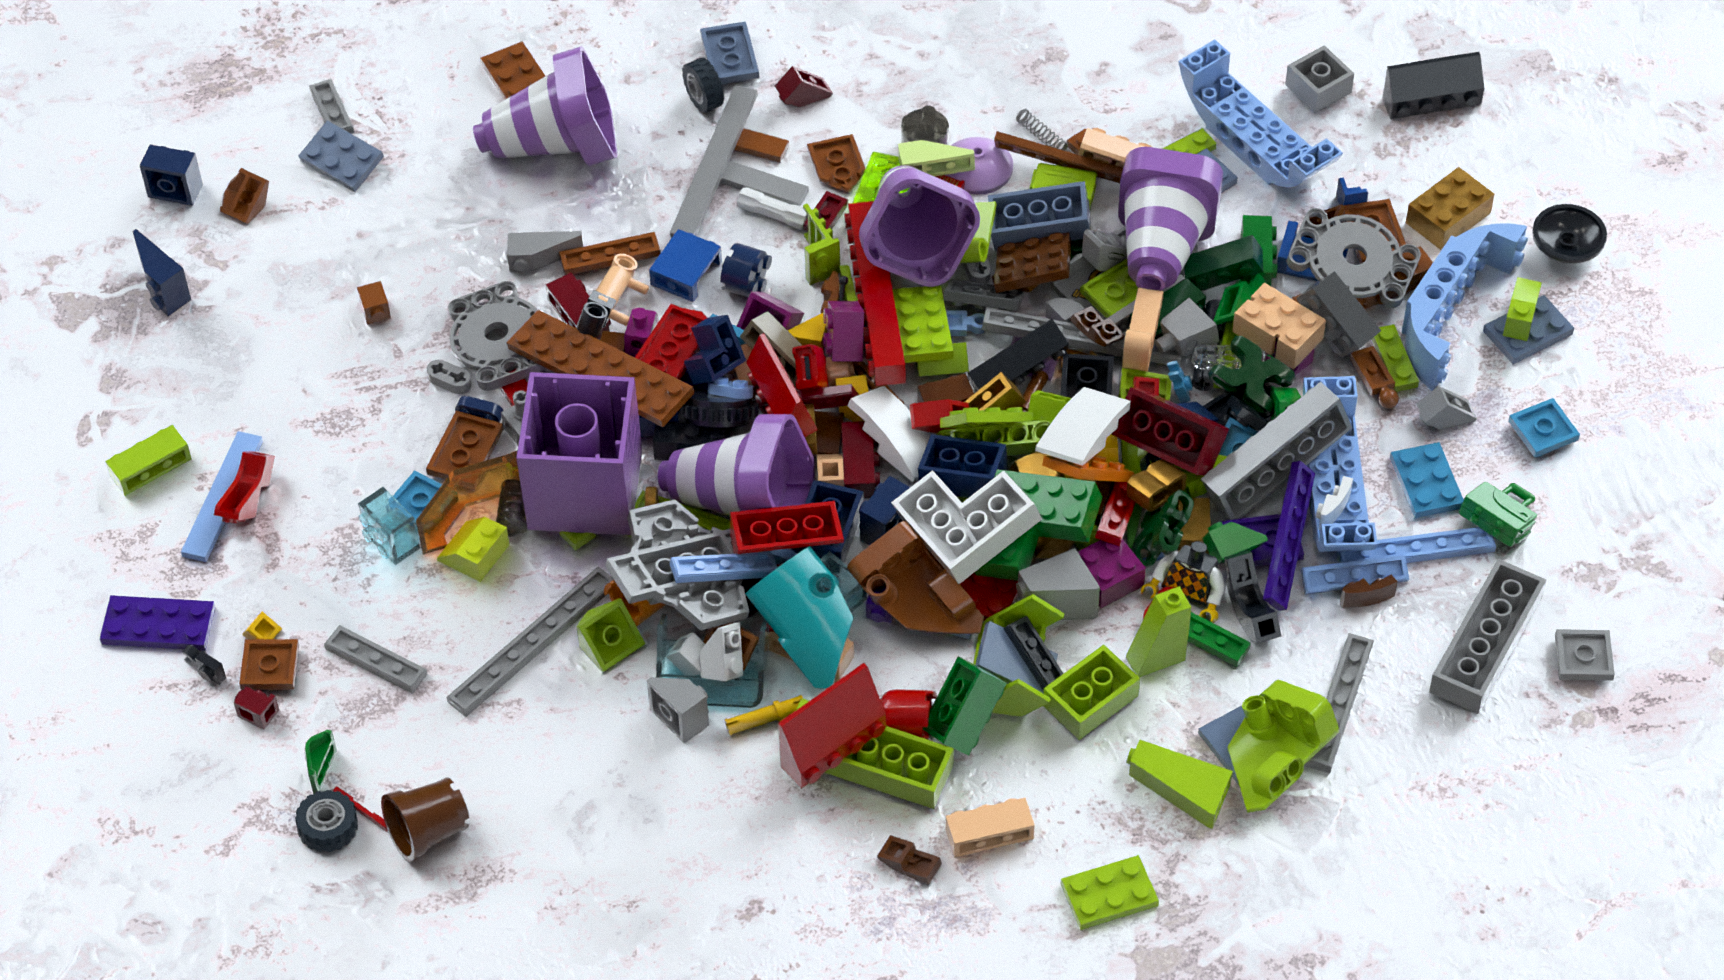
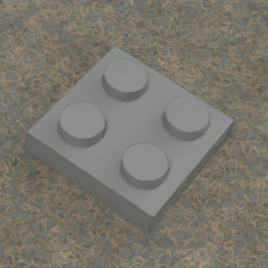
(1584, 654)

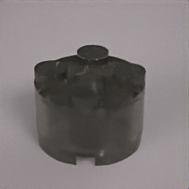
(925, 125)

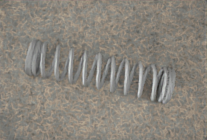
(1022, 122)

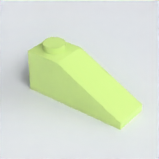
(936, 158)

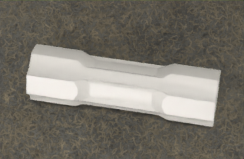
(759, 203)

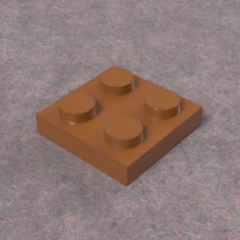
(269, 664)

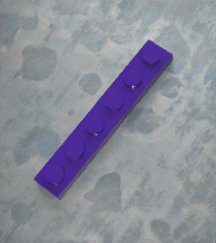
(1289, 536)

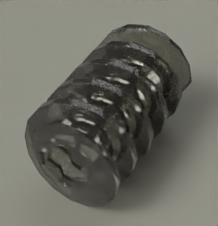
(511, 508)

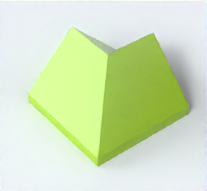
(608, 634)

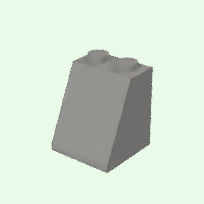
(1063, 584)

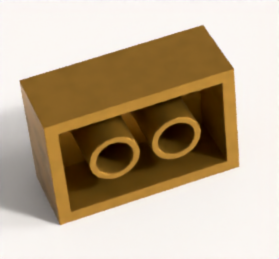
(1449, 207)

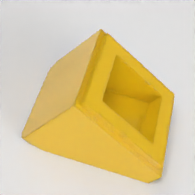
(262, 628)

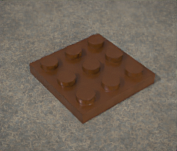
(1032, 262)

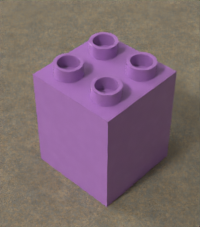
(579, 453)

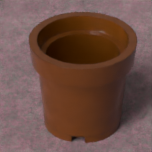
(423, 816)

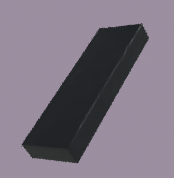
(1033, 651)

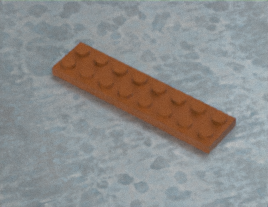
(571, 352)

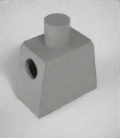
(1185, 329)

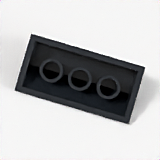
(1433, 85)

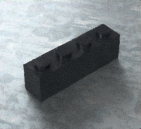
(1023, 356)

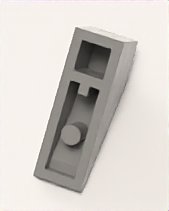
(538, 249)

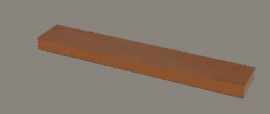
(1057, 156)

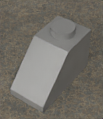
(1445, 409)

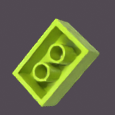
(1091, 692)

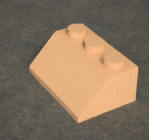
(1107, 148)

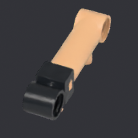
(604, 299)

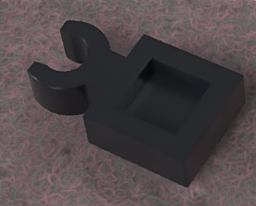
(207, 666)

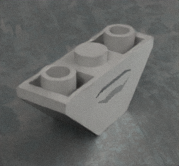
(1103, 249)

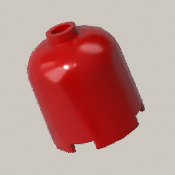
(908, 710)

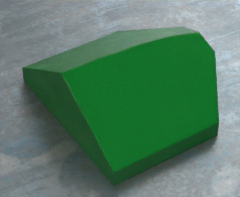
(319, 755)

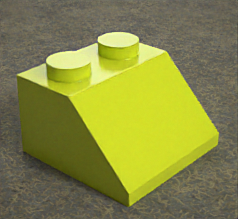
(476, 547)

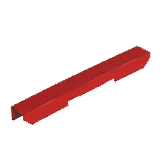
(375, 818)

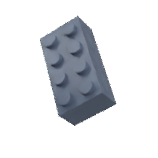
(1040, 213)

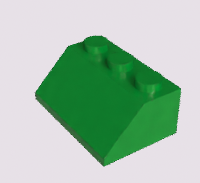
(964, 706)

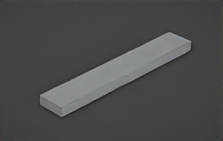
(1343, 694)

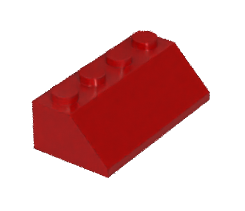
(776, 385)
(785, 527)

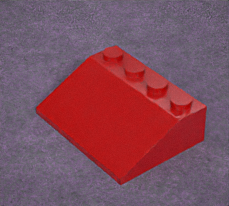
(831, 727)

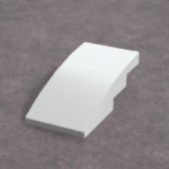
(890, 425)
(1083, 426)

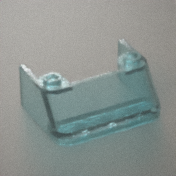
(738, 692)

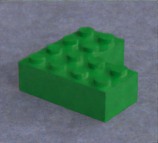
(1066, 511)

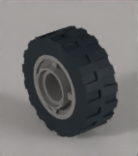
(703, 85)
(328, 834)

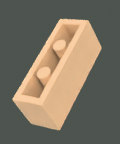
(989, 827)

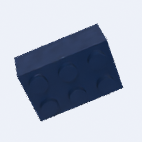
(962, 462)
(847, 505)

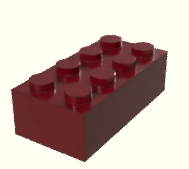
(1171, 432)

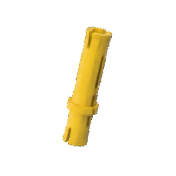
(761, 716)

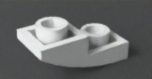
(1334, 503)

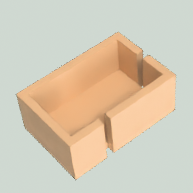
(1276, 315)

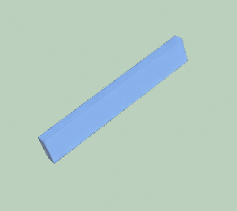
(207, 525)
(1428, 546)

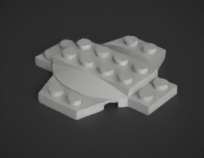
(645, 572)

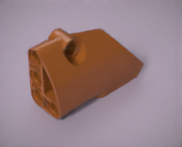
(916, 586)

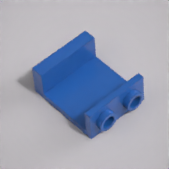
(1289, 237)
(683, 264)

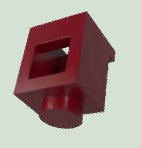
(255, 707)

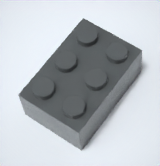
(1347, 322)

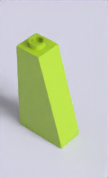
(1162, 634)
(1182, 780)

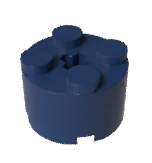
(745, 270)

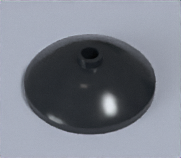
(1569, 233)

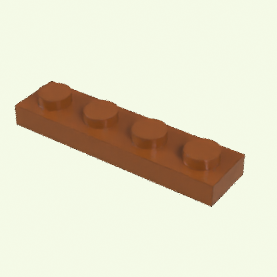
(602, 254)

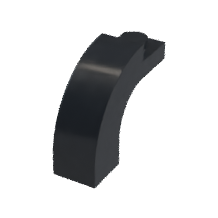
(1253, 612)

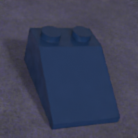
(163, 276)

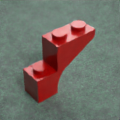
(242, 496)

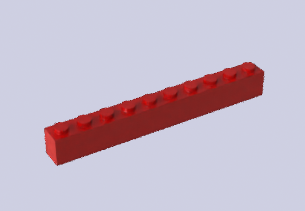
(878, 305)

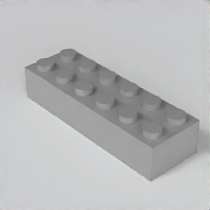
(1267, 457)
(1487, 636)

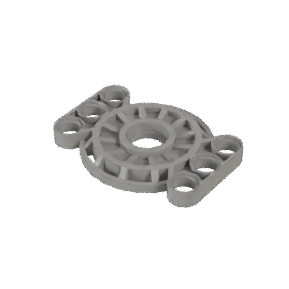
(1363, 280)
(477, 321)

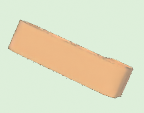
(1142, 330)

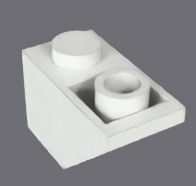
(722, 654)

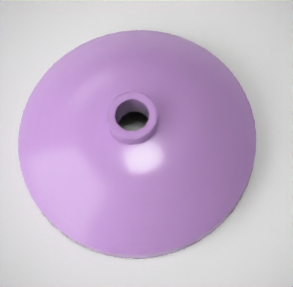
(992, 166)

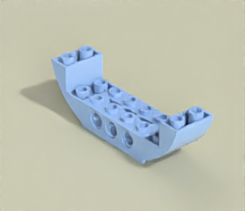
(1247, 124)
(1444, 287)
(1342, 458)

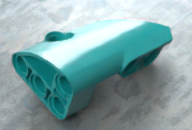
(806, 619)

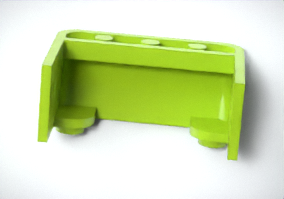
(1019, 696)

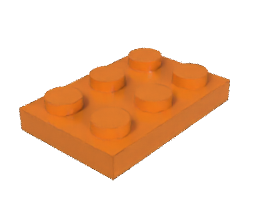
(1094, 469)

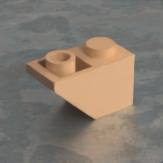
(830, 469)

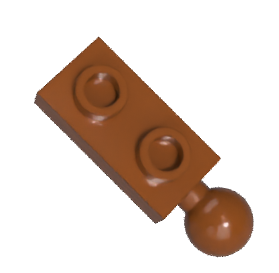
(1375, 376)

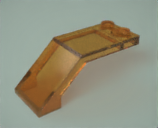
(462, 489)

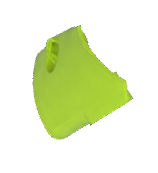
(1277, 739)

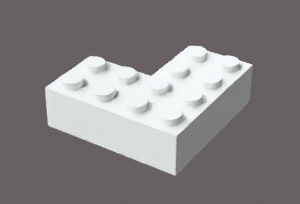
(967, 532)

